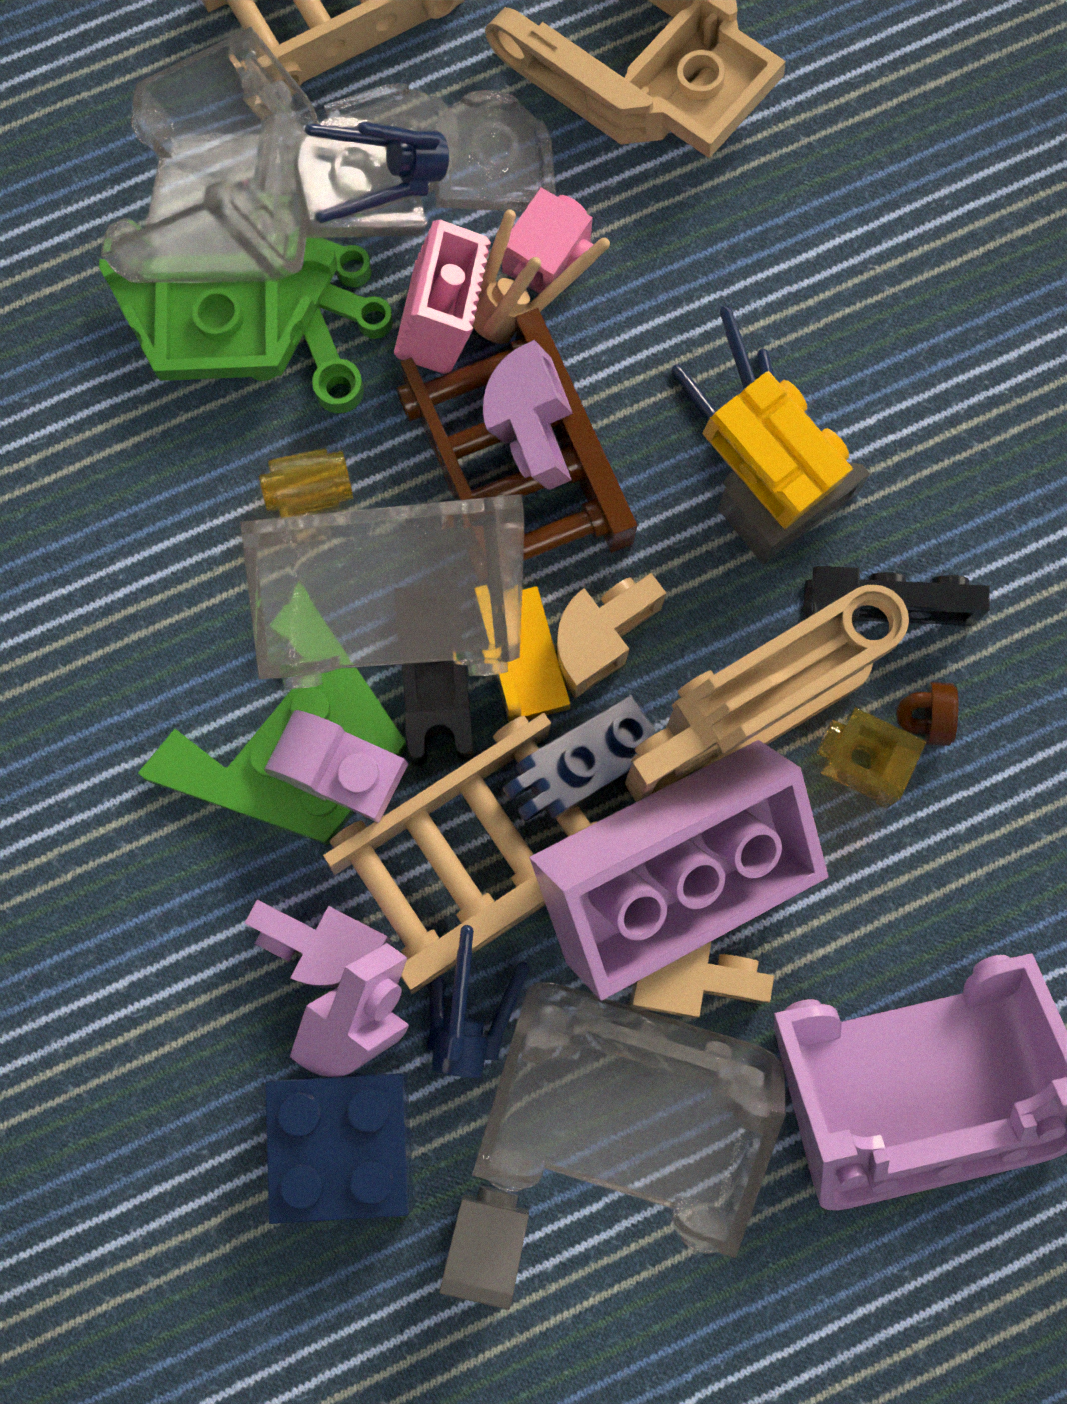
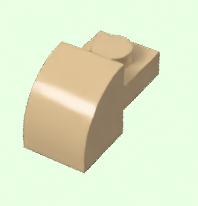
(591, 636)
(681, 984)

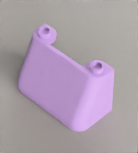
(929, 1086)

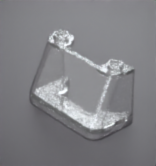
(223, 173)
(387, 588)
(636, 1111)

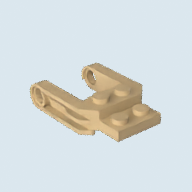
(688, 81)
(767, 690)

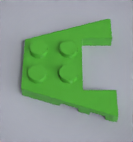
(244, 783)

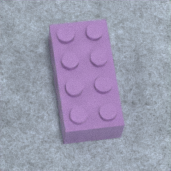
(680, 867)

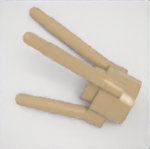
(507, 298)

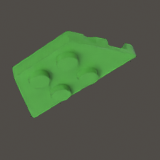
(223, 325)

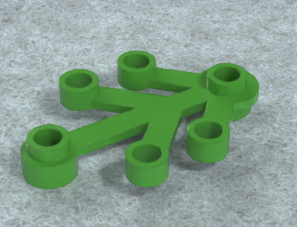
(330, 368)

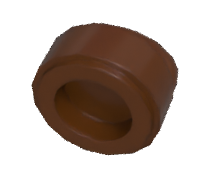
(940, 713)

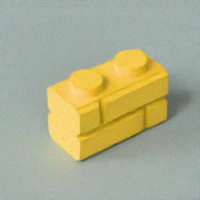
(778, 448)

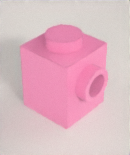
(553, 231)

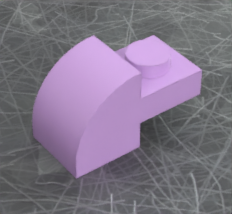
(521, 405)
(335, 765)
(324, 950)
(355, 1018)

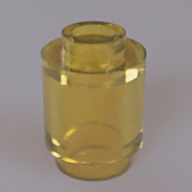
(306, 483)

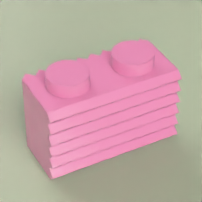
(442, 297)

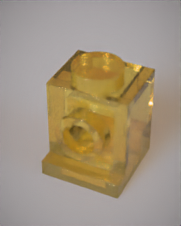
(891, 750)

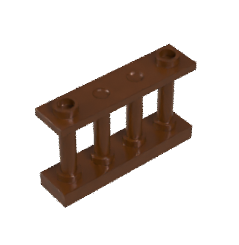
(606, 509)

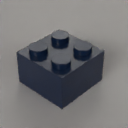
(338, 1148)

